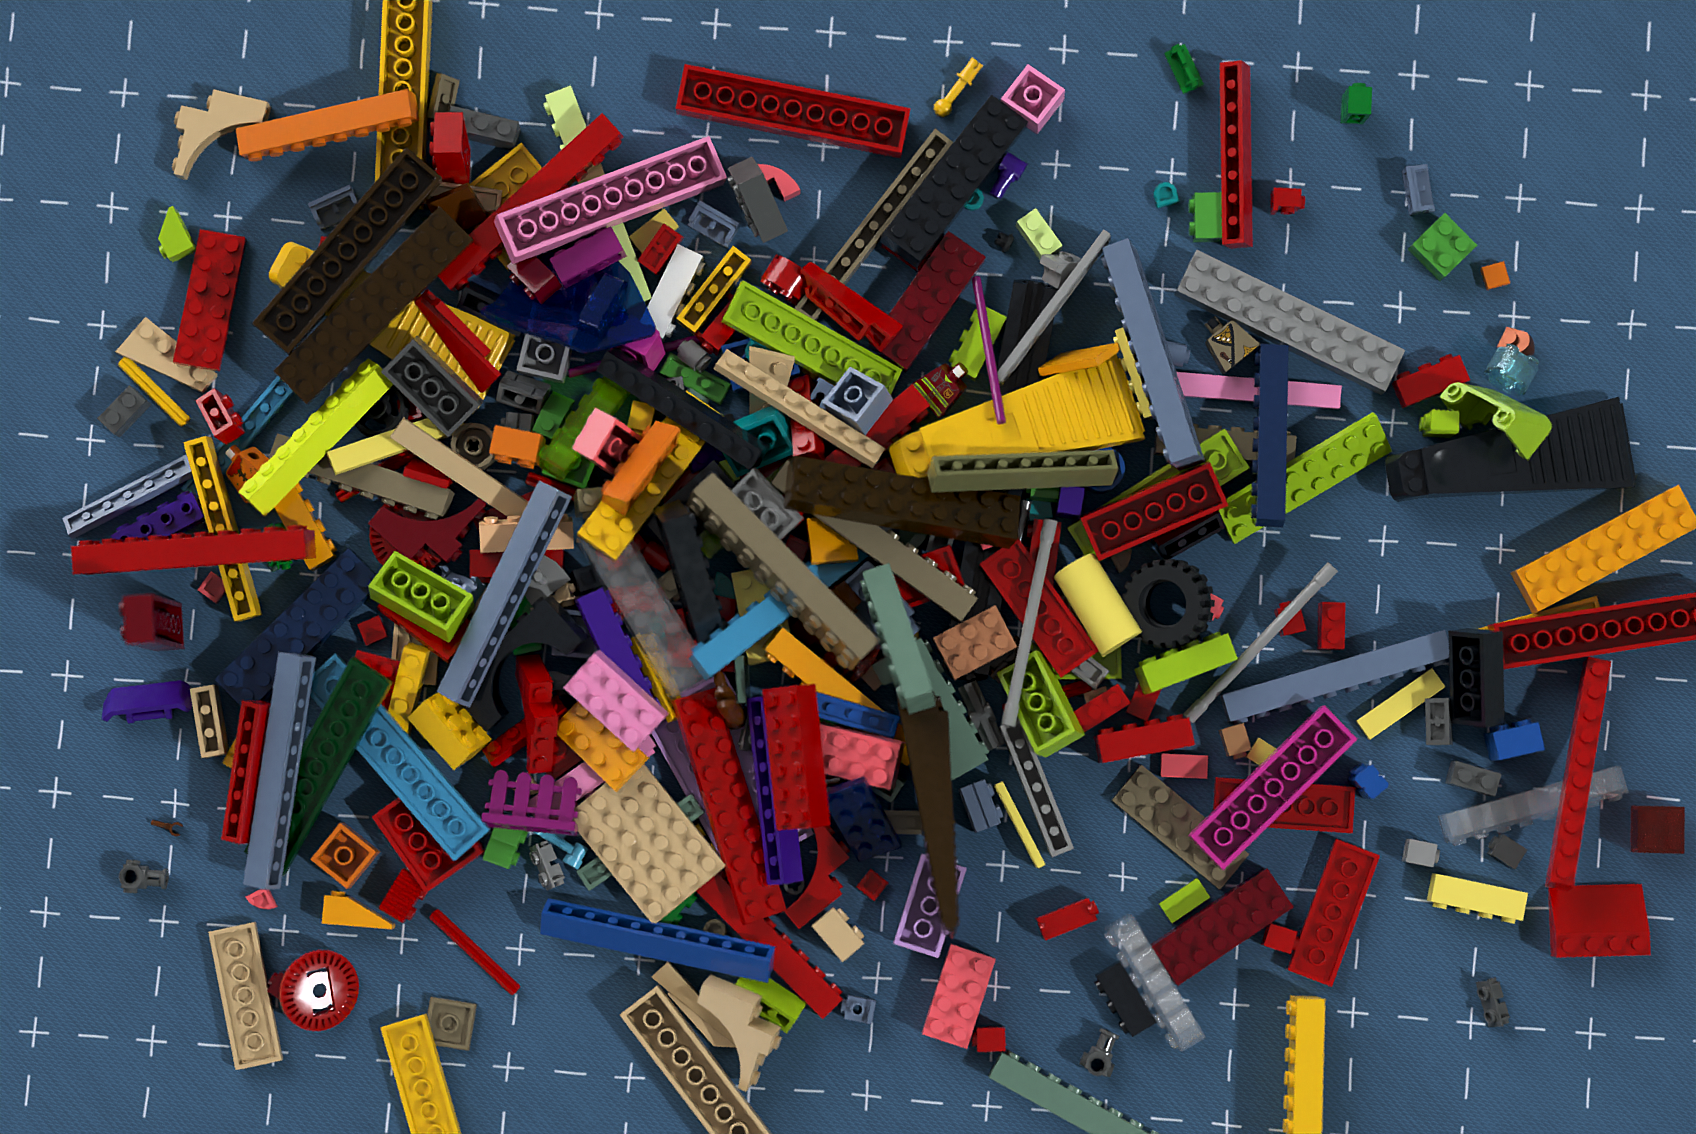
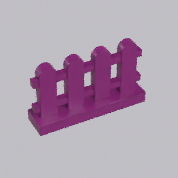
(543, 811)

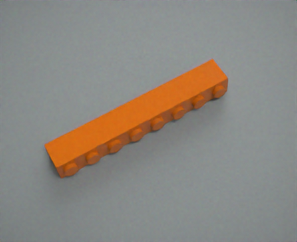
(327, 125)

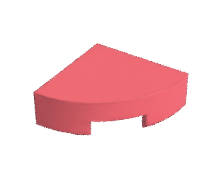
(262, 899)

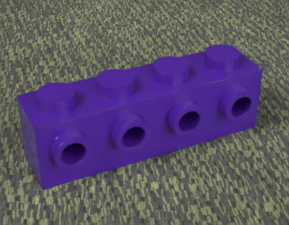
(167, 520)

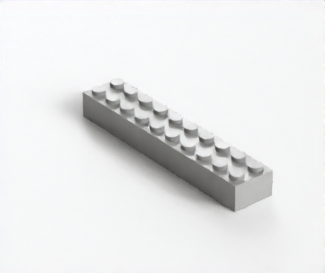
(1289, 322)

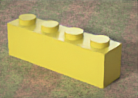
(1477, 896)

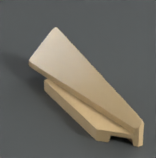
(686, 998)

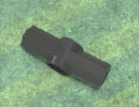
(981, 715)

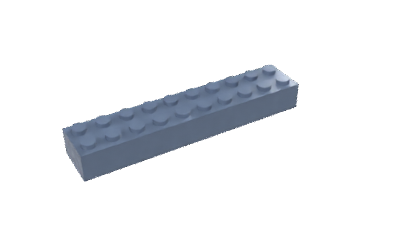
(1153, 355)

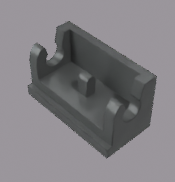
(1438, 721)

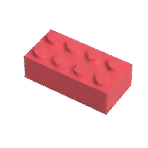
(605, 441)
(859, 754)
(958, 995)

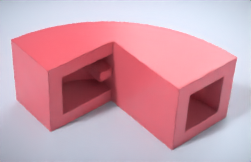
(785, 183)

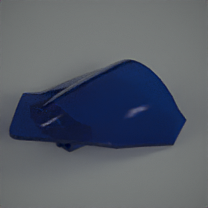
(584, 317)

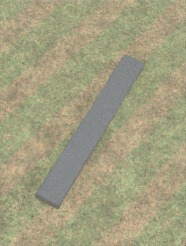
(1053, 307)

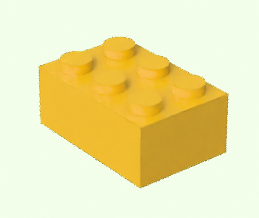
(449, 729)

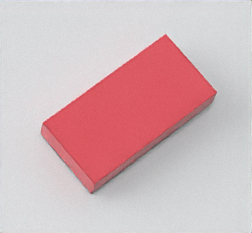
(1184, 766)

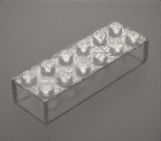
(1154, 982)

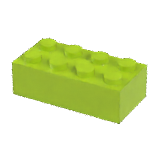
(421, 596)
(1189, 662)
(1043, 707)

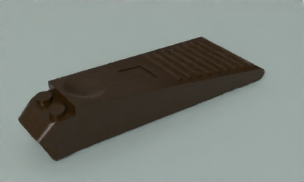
(930, 764)

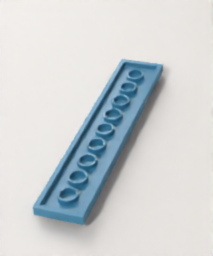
(409, 772)

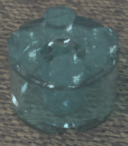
(1511, 369)

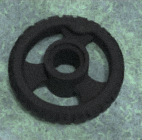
(387, 416)

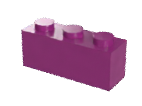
(587, 256)

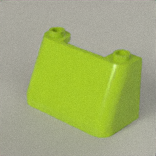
(1519, 422)

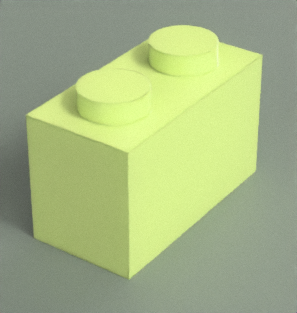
(1038, 234)

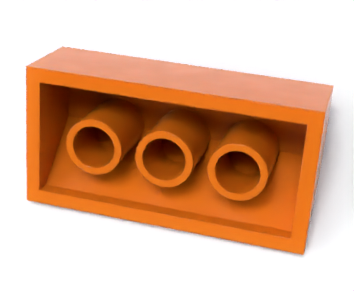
(640, 467)

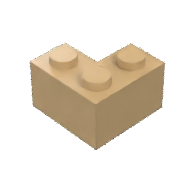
(838, 933)

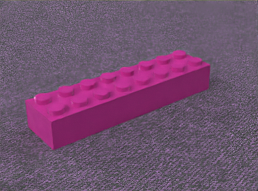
(1272, 787)

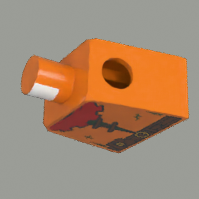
(244, 465)

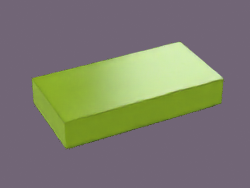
(1184, 900)

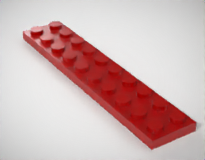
(727, 805)

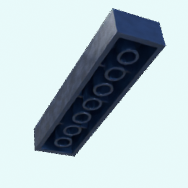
(300, 627)

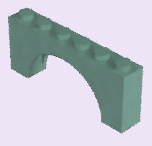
(964, 747)

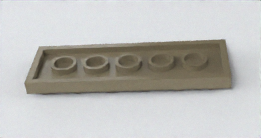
(1171, 822)

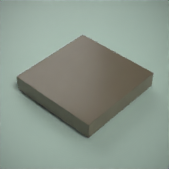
(451, 1022)

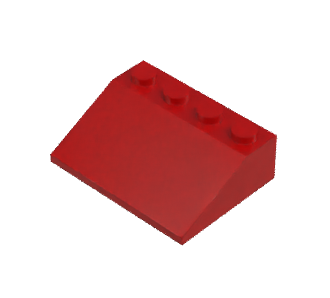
(418, 848)
(1598, 921)

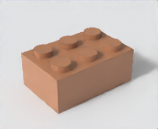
(974, 642)

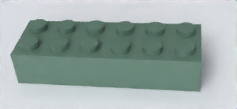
(897, 639)

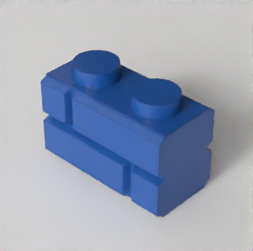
(1367, 781)

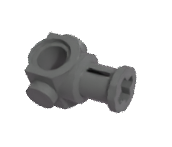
(143, 877)
(1102, 1053)

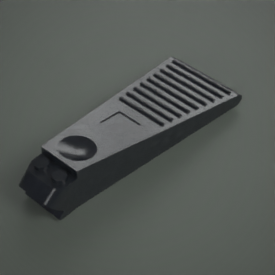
(1581, 453)

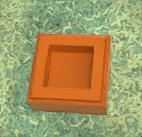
(1495, 275)

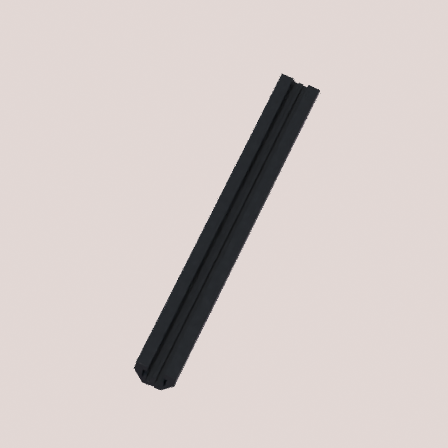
(1025, 306)

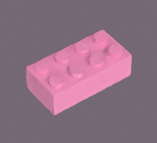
(616, 700)

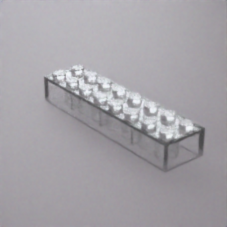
(647, 616)

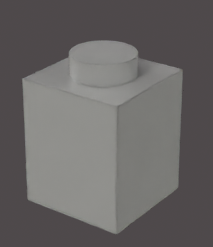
(1420, 853)

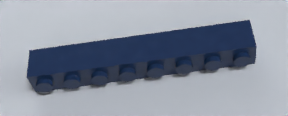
(1271, 435)

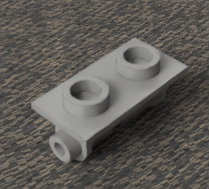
(547, 874)

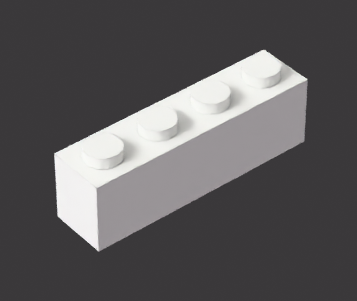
(673, 288)

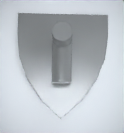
(546, 580)

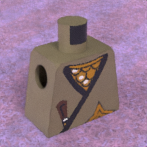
(1228, 343)

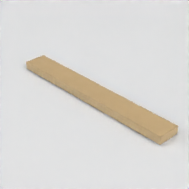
(458, 469)

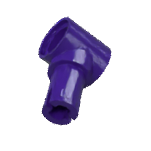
(1009, 171)

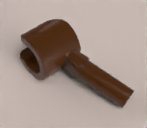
(167, 826)

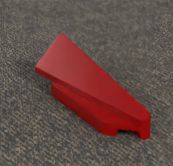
(849, 308)
(460, 340)

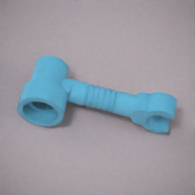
(574, 853)

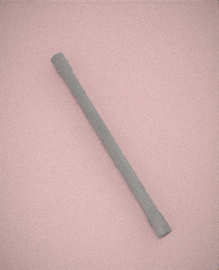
(1260, 642)
(1012, 706)

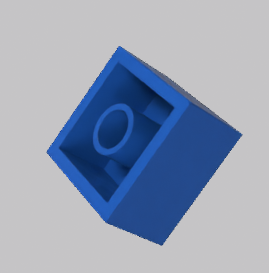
(1513, 741)

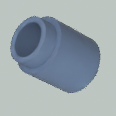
(1178, 353)

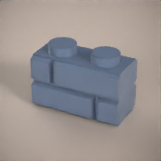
(980, 806)

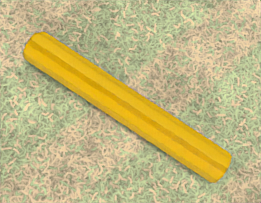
(153, 391)

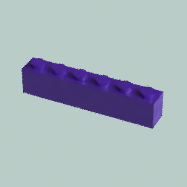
(609, 637)

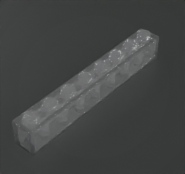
(1524, 807)

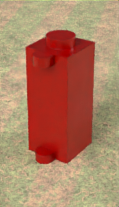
(717, 333)
(1067, 918)

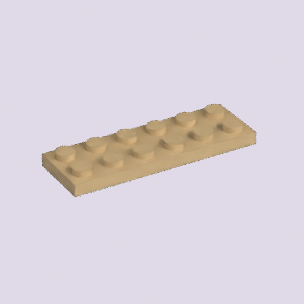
(245, 996)

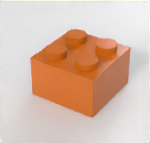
(516, 446)
(345, 855)

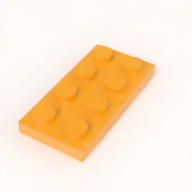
(599, 746)

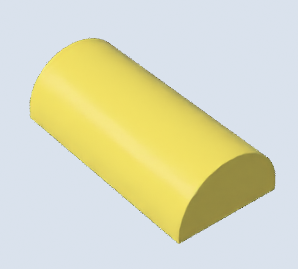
(1097, 604)

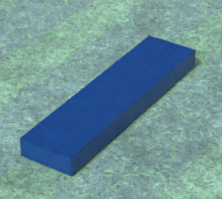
(857, 715)

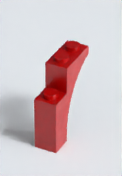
(821, 889)

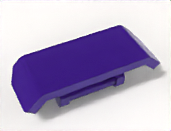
(147, 701)

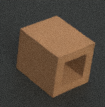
(1235, 741)

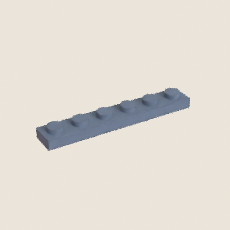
(128, 497)

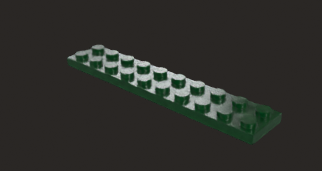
(332, 746)

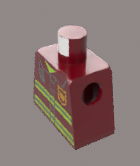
(942, 387)

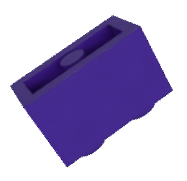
(1069, 502)

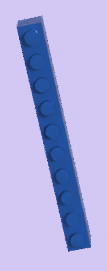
(657, 940)

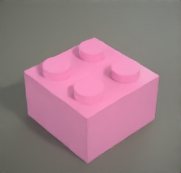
(1034, 97)

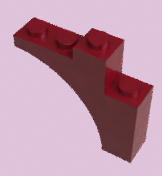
(441, 535)

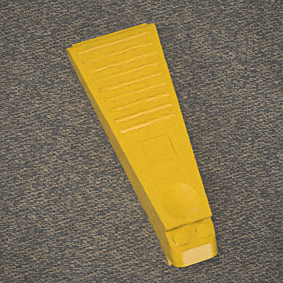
(408, 323)
(1058, 414)

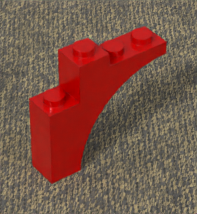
(539, 712)

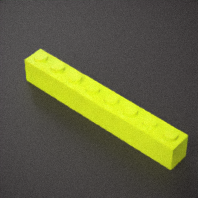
(316, 437)

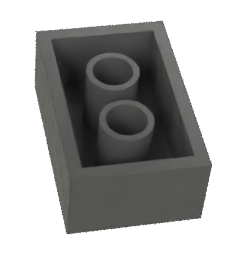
(756, 200)

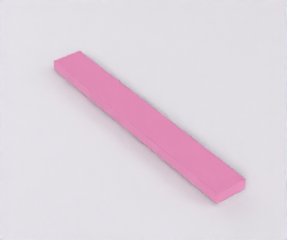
(1243, 390)

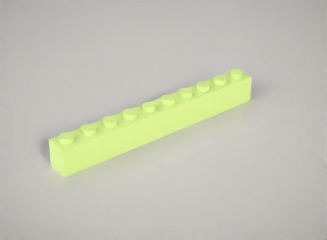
(568, 125)

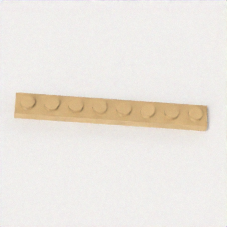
(799, 408)

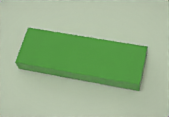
(703, 383)

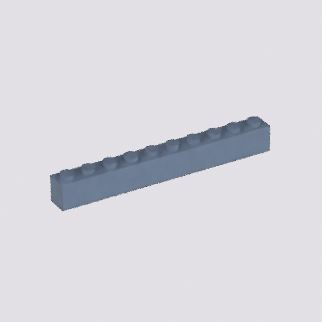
(504, 594)
(1335, 676)
(279, 770)

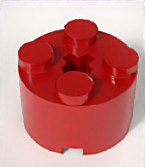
(785, 278)

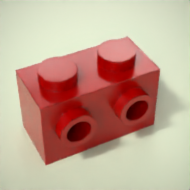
(220, 416)

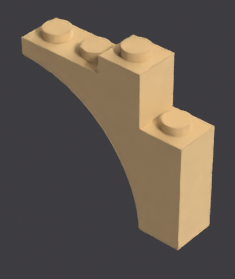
(203, 127)
(740, 1014)

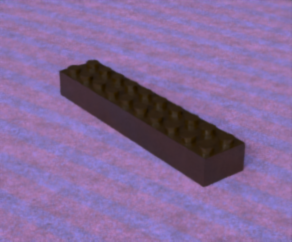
(347, 251)
(373, 305)
(900, 502)

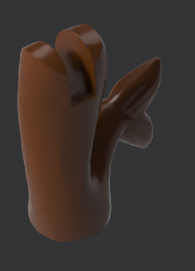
(731, 710)

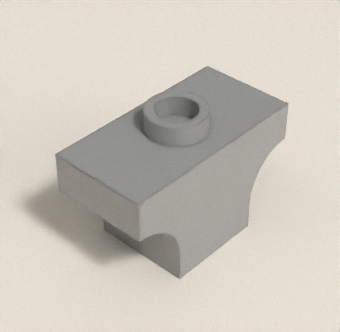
(1058, 267)

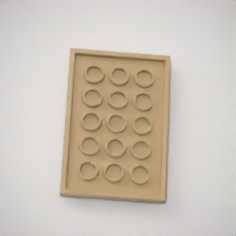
(647, 843)

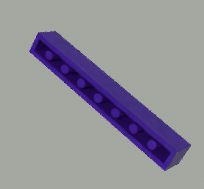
(781, 846)

